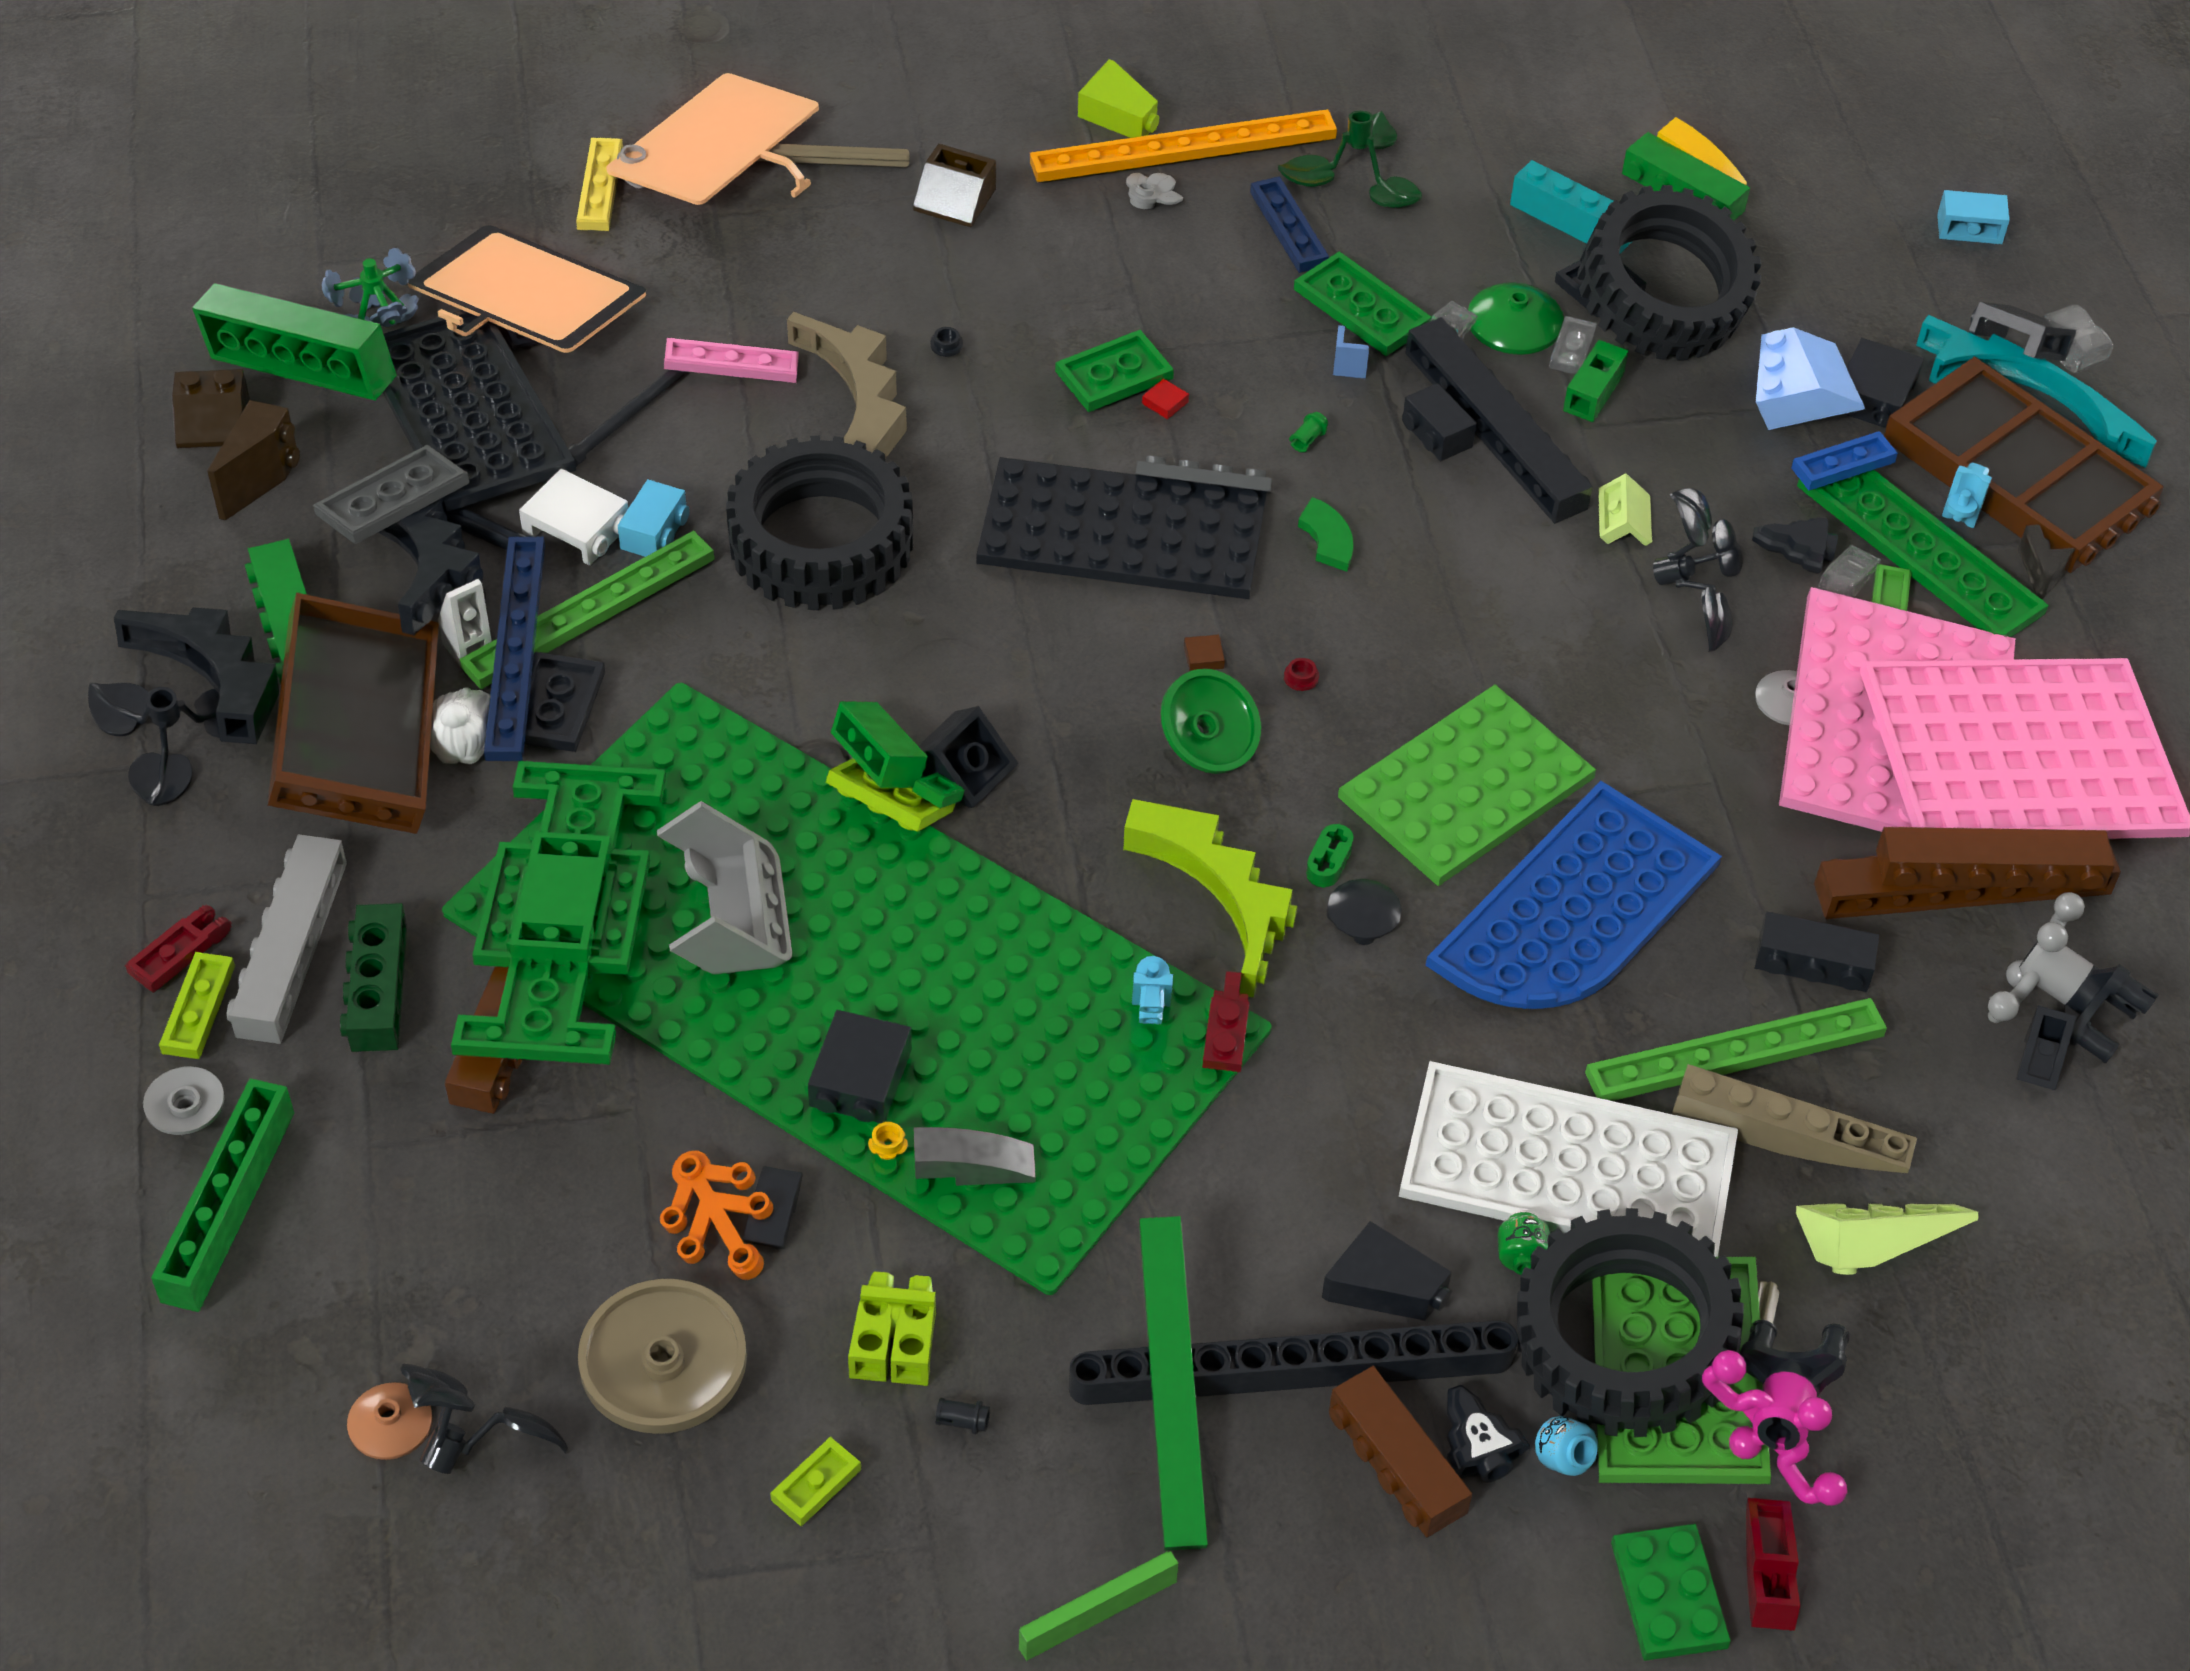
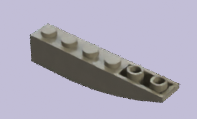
(1790, 1124)

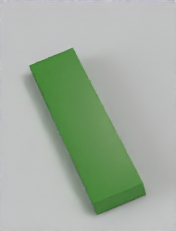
(1098, 1605)

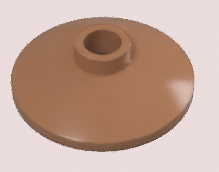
(388, 1436)

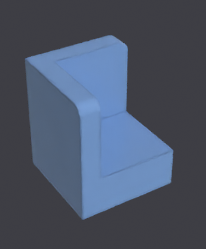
(1350, 358)

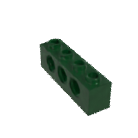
(375, 977)

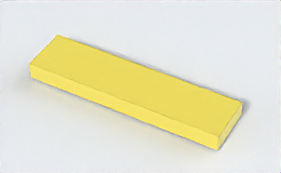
(598, 186)

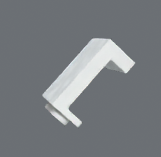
(575, 513)

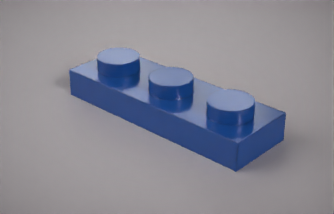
(1844, 460)

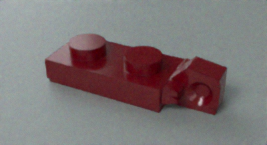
(1227, 1026)

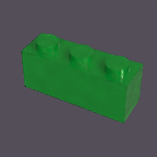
(878, 744)

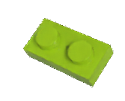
(815, 1481)

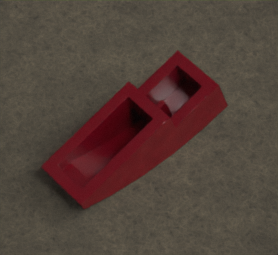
(1771, 1564)

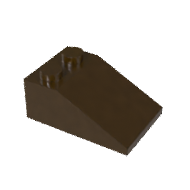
(253, 457)

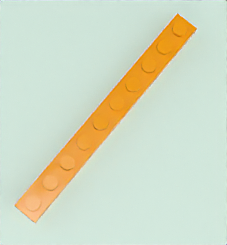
(1182, 145)

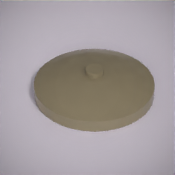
(662, 1356)

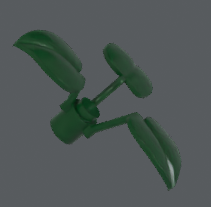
(1363, 132)

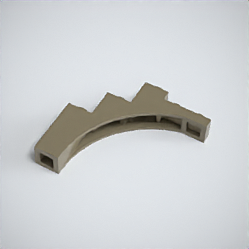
(859, 362)

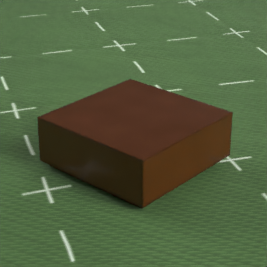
(1204, 652)

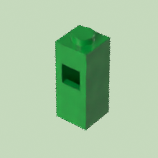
(1595, 380)

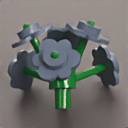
(370, 287)

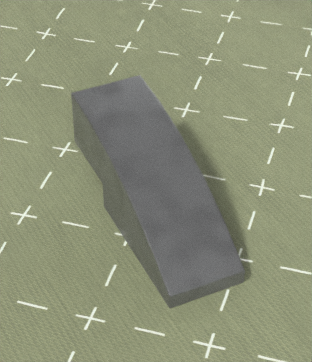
(972, 1156)

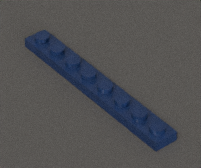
(514, 650)

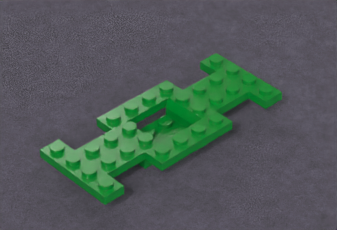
(545, 909)

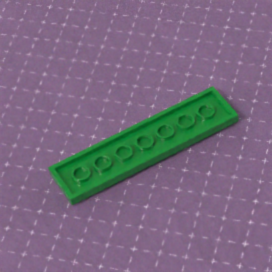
(1931, 552)

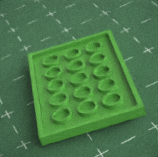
(1466, 784)
(1646, 1327)

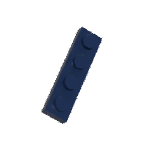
(1288, 223)

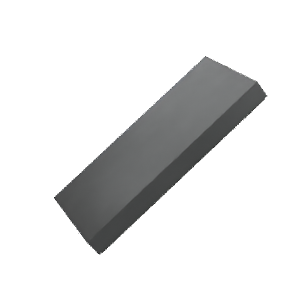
(391, 494)

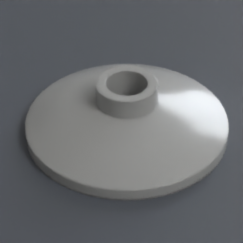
(1776, 694)
(183, 1088)

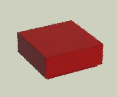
(1165, 398)

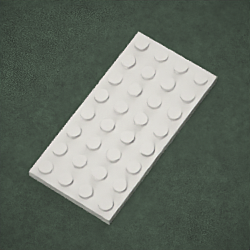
(1562, 1155)

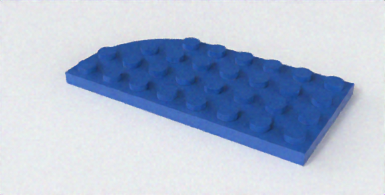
(1575, 906)

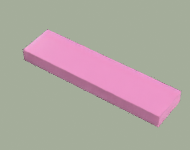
(731, 360)

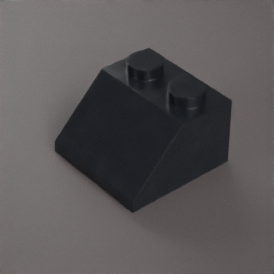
(968, 754)

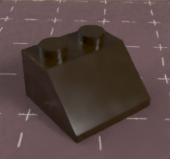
(207, 406)

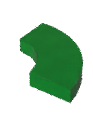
(1330, 533)

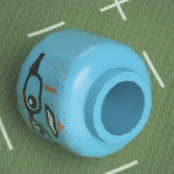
(1566, 1445)

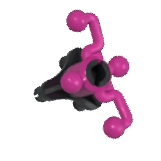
(1785, 1405)

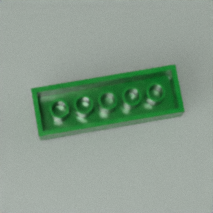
(295, 341)

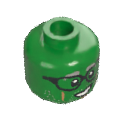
(1519, 1238)

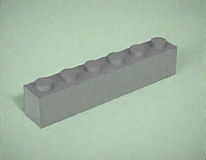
(287, 939)

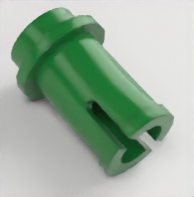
(1314, 425)

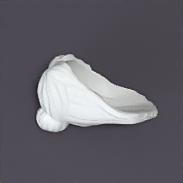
(460, 726)

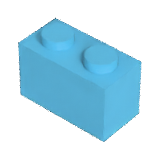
(1973, 217)
(652, 518)

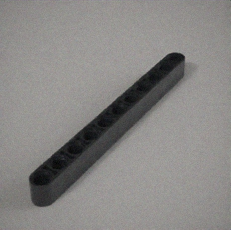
(1312, 1353)

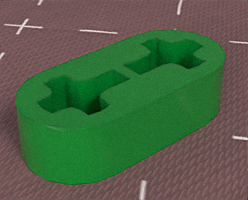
(1323, 853)

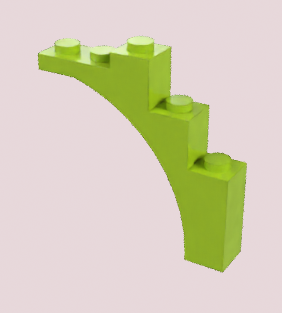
(1195, 846)

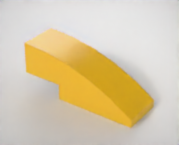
(1694, 143)

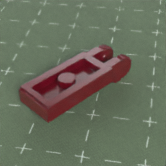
(177, 947)

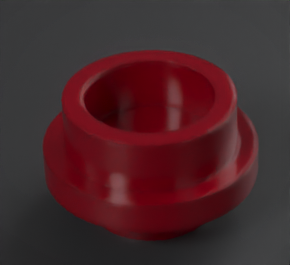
(1301, 674)

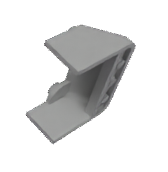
(744, 893)

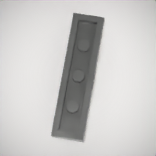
(1190, 471)

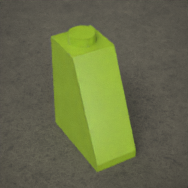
(1118, 102)

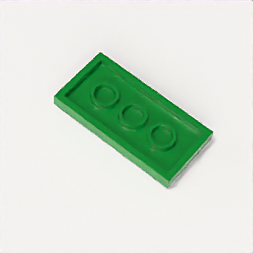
(1361, 302)

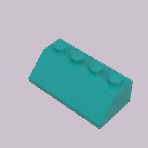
(1558, 201)

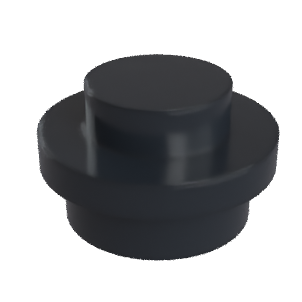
(946, 342)

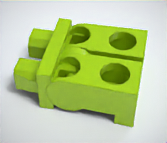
(896, 1314)

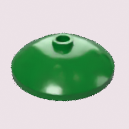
(1516, 318)
(1222, 710)

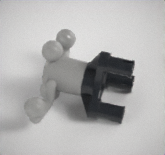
(2071, 982)

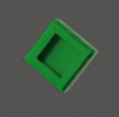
(938, 790)

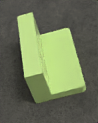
(1624, 510)

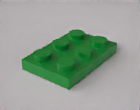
(1114, 370)
(1670, 1592)

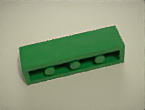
(1659, 163)

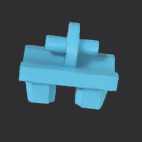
(1967, 494)
(1152, 989)

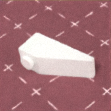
(464, 620)

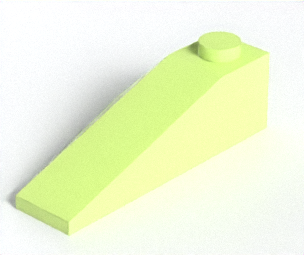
(1866, 1238)

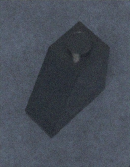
(1387, 1277)

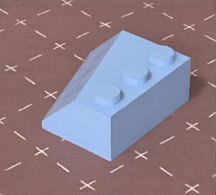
(1802, 379)

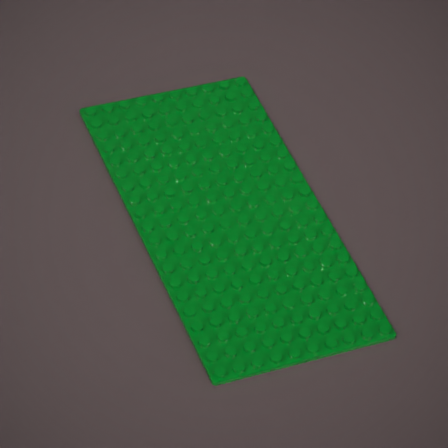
(1005, 992)

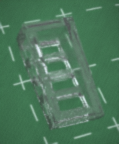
(1846, 578)

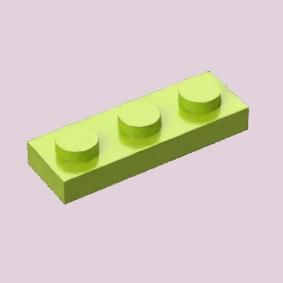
(197, 1005)

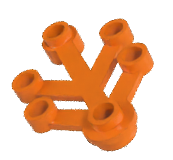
(714, 1207)

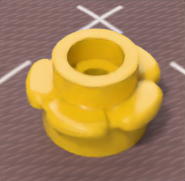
(884, 1133)

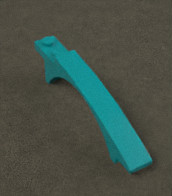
(2101, 417)

